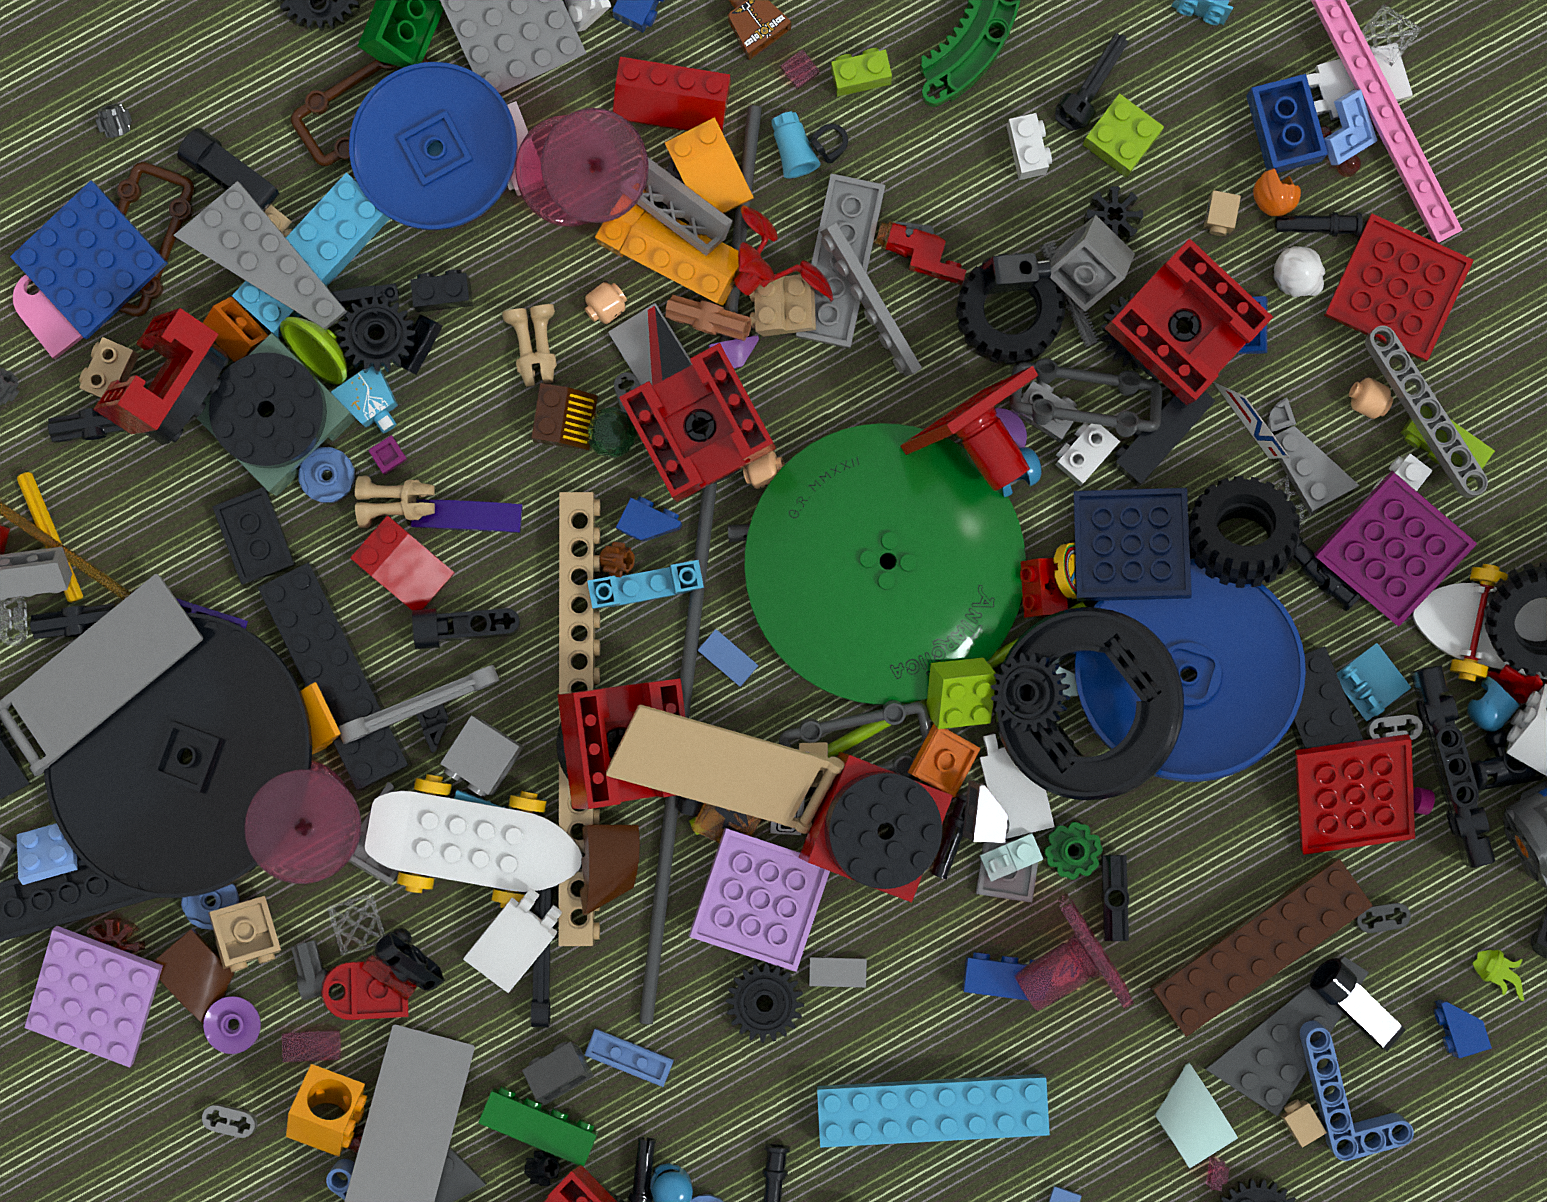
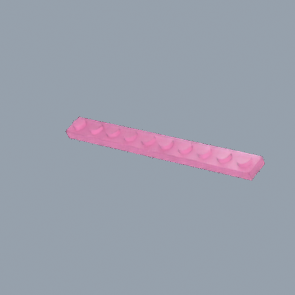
(1388, 118)

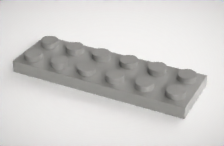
(856, 210)

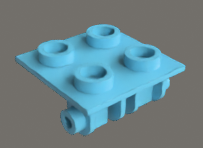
(1212, 11)
(1372, 682)

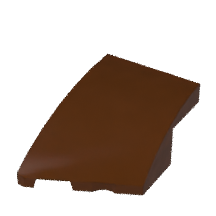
(608, 863)
(194, 973)

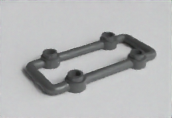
(1127, 382)
(892, 712)

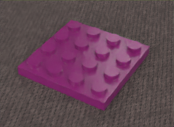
(1395, 548)

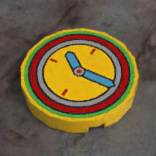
(1066, 572)

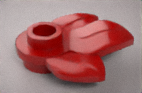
(1517, 685)

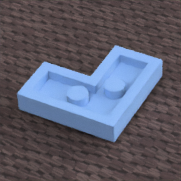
(1356, 128)

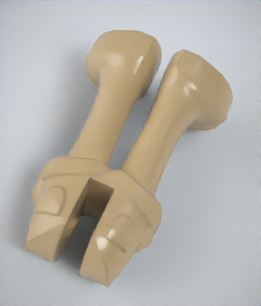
(519, 320)
(408, 493)

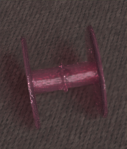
(582, 167)
(317, 844)

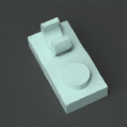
(1011, 857)

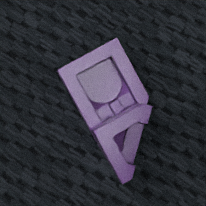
(738, 350)

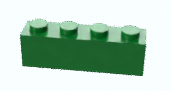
(538, 1126)

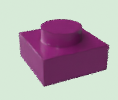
(387, 454)

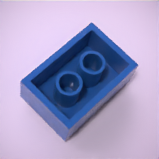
(1287, 124)

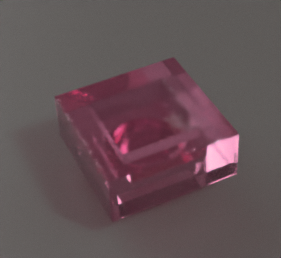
(799, 69)
(1217, 1174)

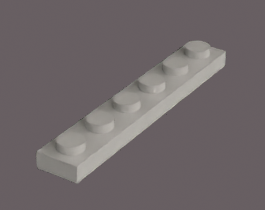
(864, 291)

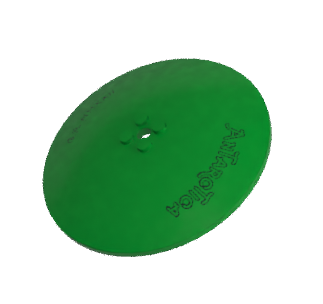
(820, 575)

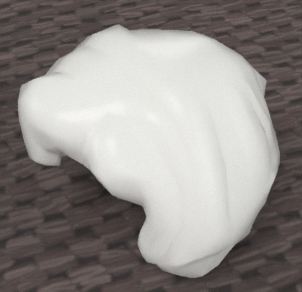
(1299, 272)

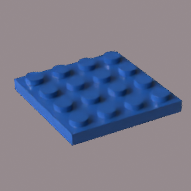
(89, 259)

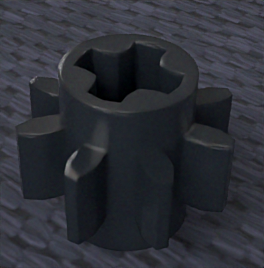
(541, 1168)

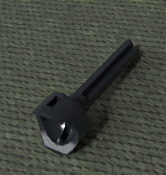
(1079, 104)

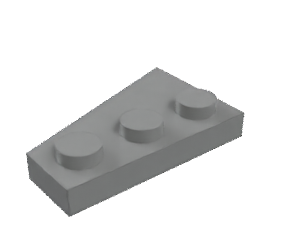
(1312, 471)

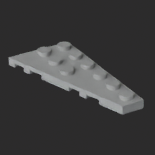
(250, 245)

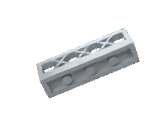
(684, 204)

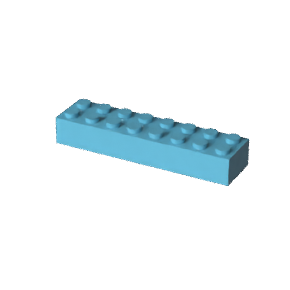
(933, 1110)

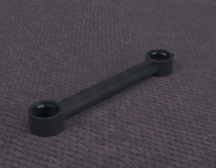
(541, 969)

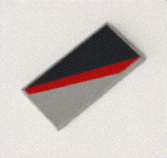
(650, 346)

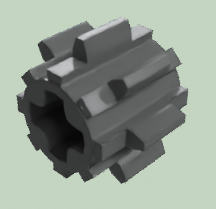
(113, 120)
(8, 386)

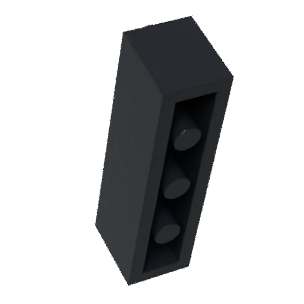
(1152, 447)

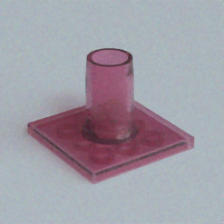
(1070, 965)

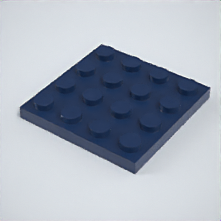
(1132, 544)

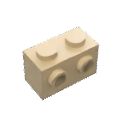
(108, 364)

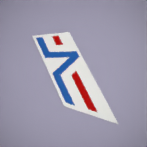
(1253, 423)

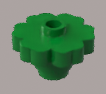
(1088, 849)

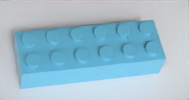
(326, 241)

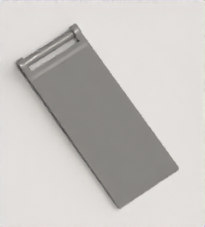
(99, 672)
(410, 1118)

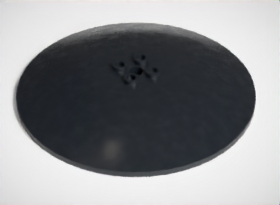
(174, 825)

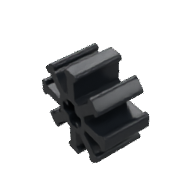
(1113, 206)

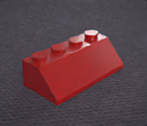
(669, 94)

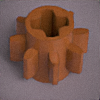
(617, 559)

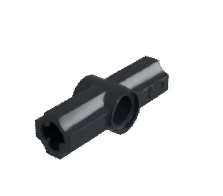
(84, 426)
(67, 622)
(1115, 917)

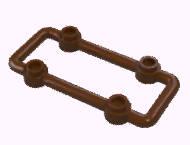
(318, 103)
(179, 209)

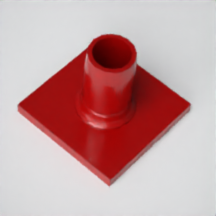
(982, 432)

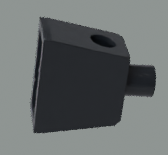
(1012, 273)

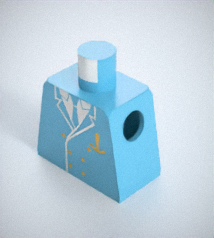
(368, 399)

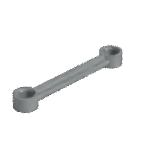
(365, 725)

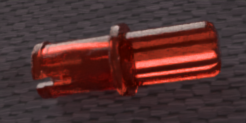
(386, 976)

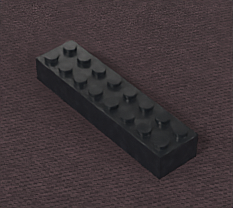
(328, 657)

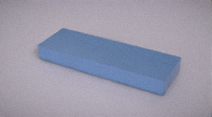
(629, 1057)

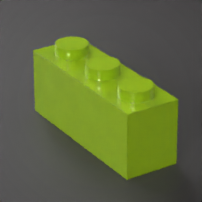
(1479, 449)

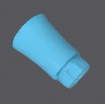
(793, 146)

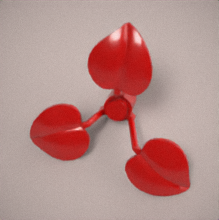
(758, 272)

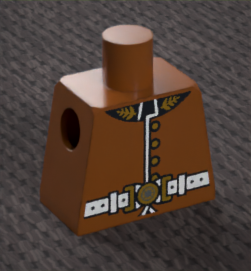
(757, 24)

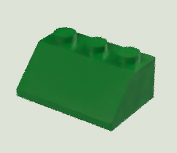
(400, 30)

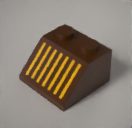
(563, 416)

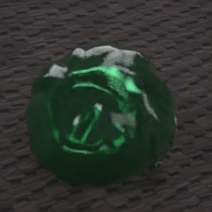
(611, 432)

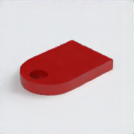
(362, 995)

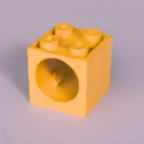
(326, 1087)

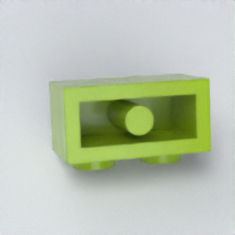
(861, 71)

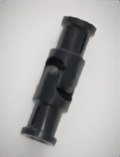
(1333, 586)

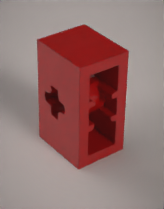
(1040, 588)

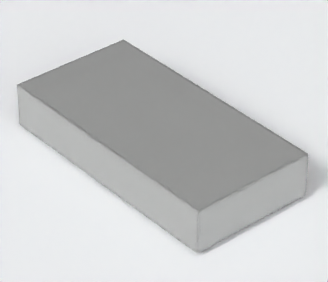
(837, 972)

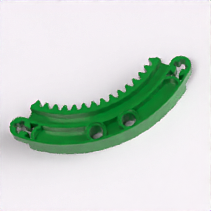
(968, 51)

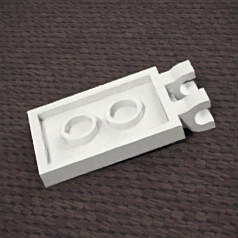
(1335, 82)
(1019, 796)
(513, 941)

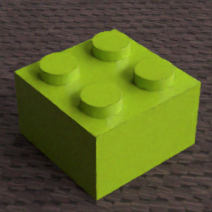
(1123, 135)
(960, 693)

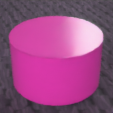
(1423, 800)

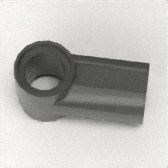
(309, 969)

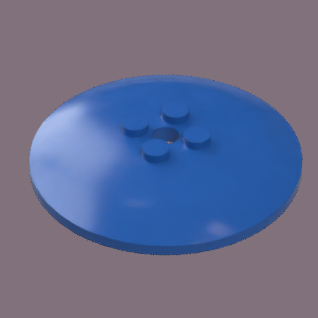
(423, 107)

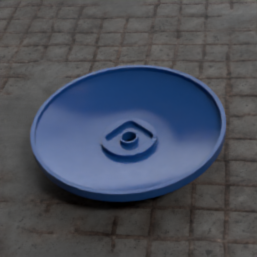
(1245, 682)

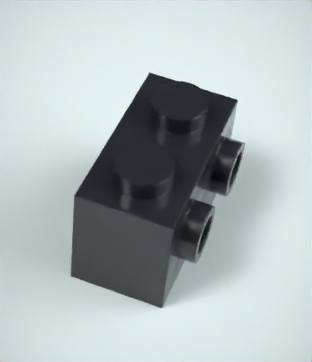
(441, 292)

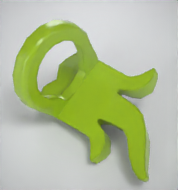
(1494, 968)

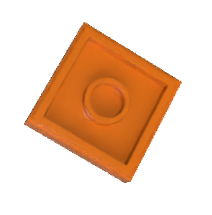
(944, 760)

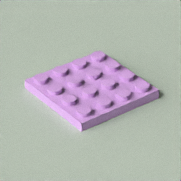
(759, 900)
(93, 996)

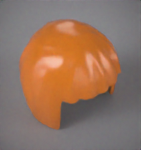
(1276, 196)

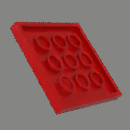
(1399, 284)
(1355, 794)

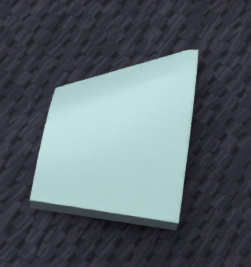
(1194, 1119)

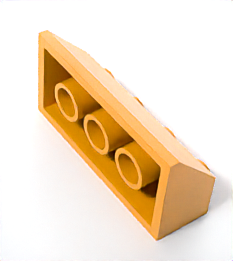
(673, 257)

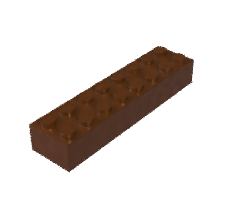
(1260, 946)

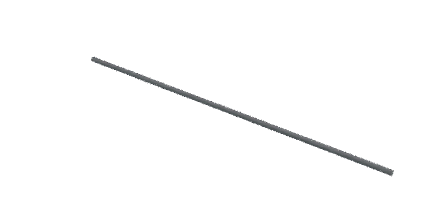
(693, 628)

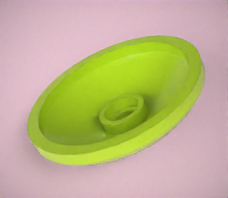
(315, 348)

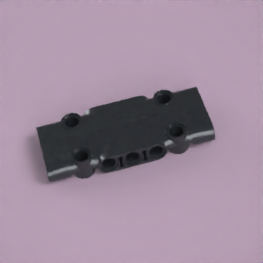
(1463, 814)

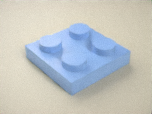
(44, 854)

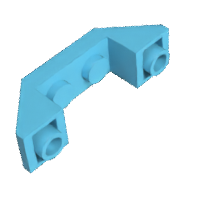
(646, 585)

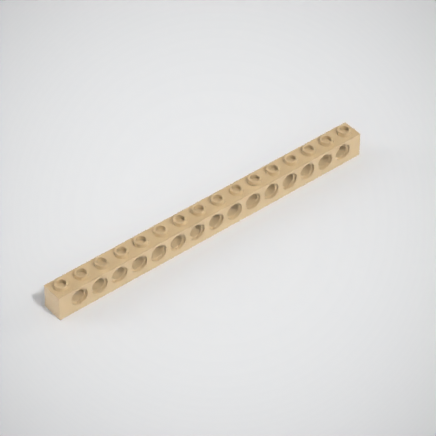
(571, 505)

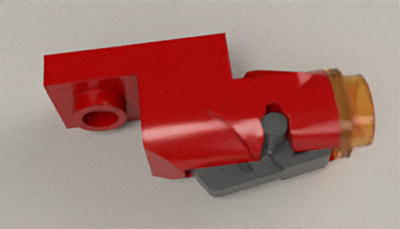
(923, 247)

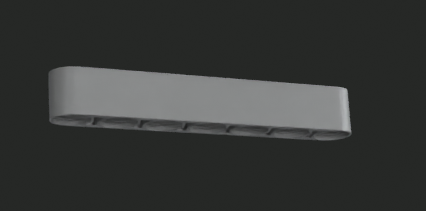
(1439, 418)

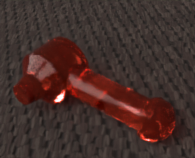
(1348, 167)

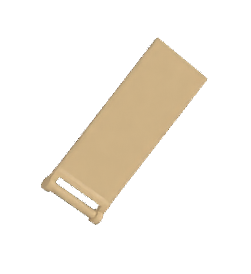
(721, 767)

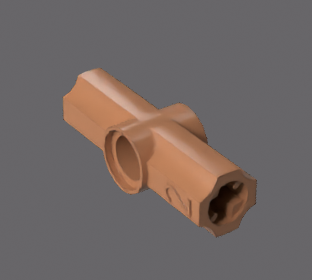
(708, 317)

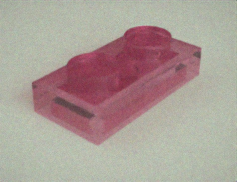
(311, 1046)

